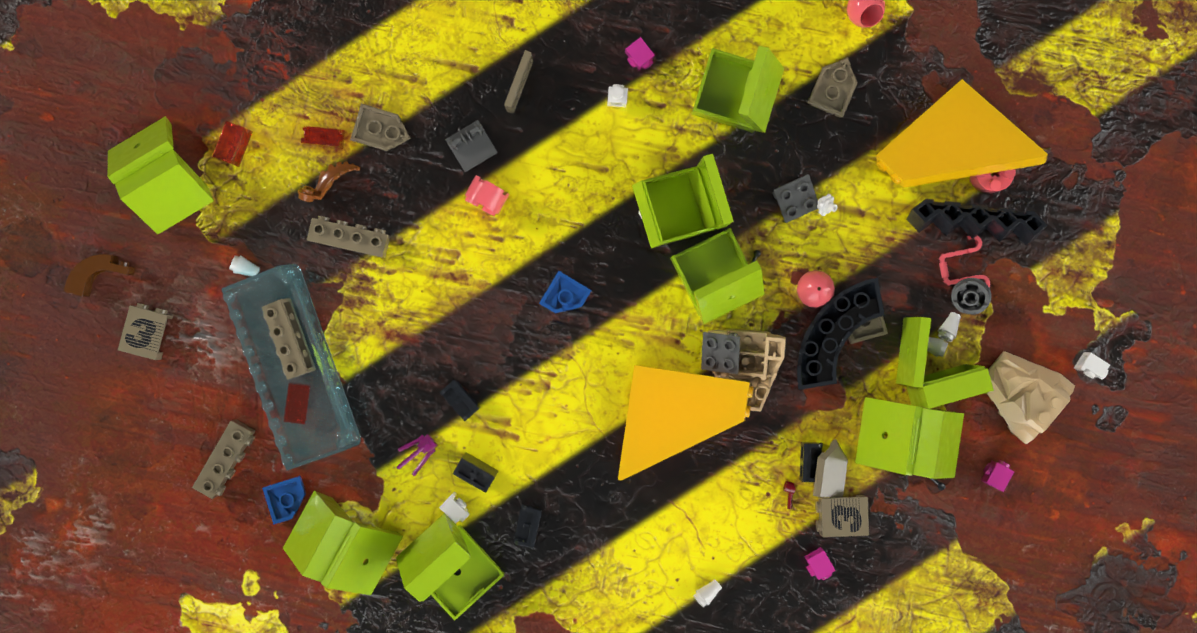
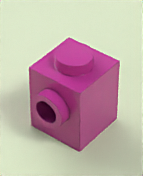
(639, 54)
(997, 475)
(819, 564)

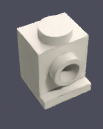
(617, 96)
(1092, 366)
(455, 508)

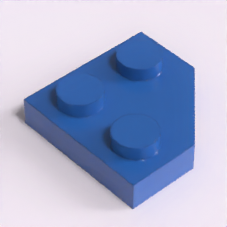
(564, 294)
(284, 498)

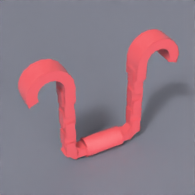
(944, 269)

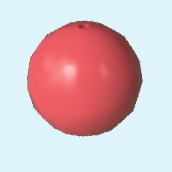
(865, 12)
(808, 291)

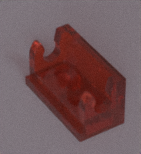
(323, 137)
(232, 143)
(296, 403)

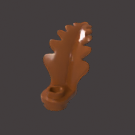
(325, 181)

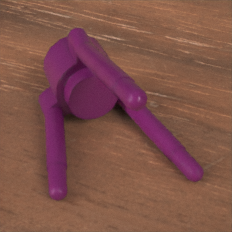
(426, 444)

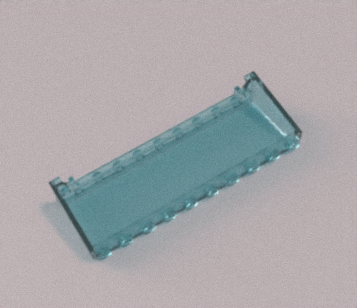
(329, 419)

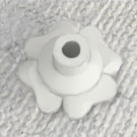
(826, 205)

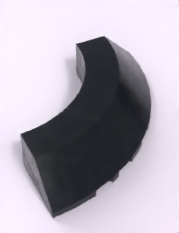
(832, 328)

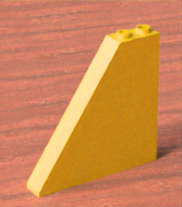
(957, 140)
(676, 412)

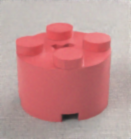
(988, 184)
(487, 195)

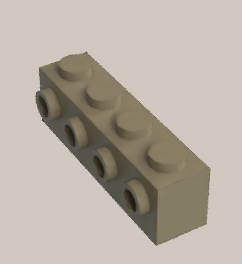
(348, 237)
(288, 338)
(224, 459)

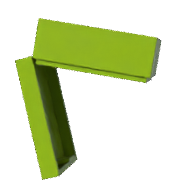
(739, 89)
(155, 178)
(683, 203)
(718, 276)
(940, 386)
(917, 442)
(333, 547)
(431, 565)

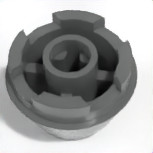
(971, 296)

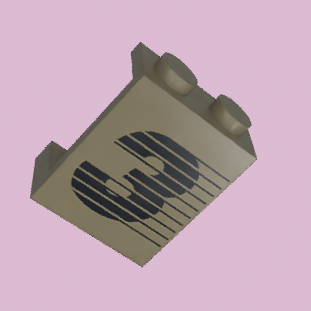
(144, 331)
(842, 516)

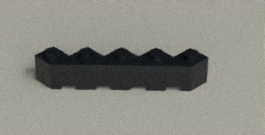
(976, 219)

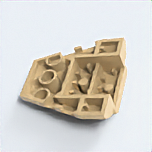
(758, 362)
(1027, 395)

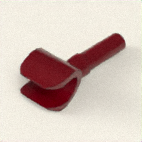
(790, 488)

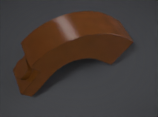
(85, 272)

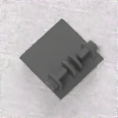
(471, 146)
(796, 198)
(720, 352)

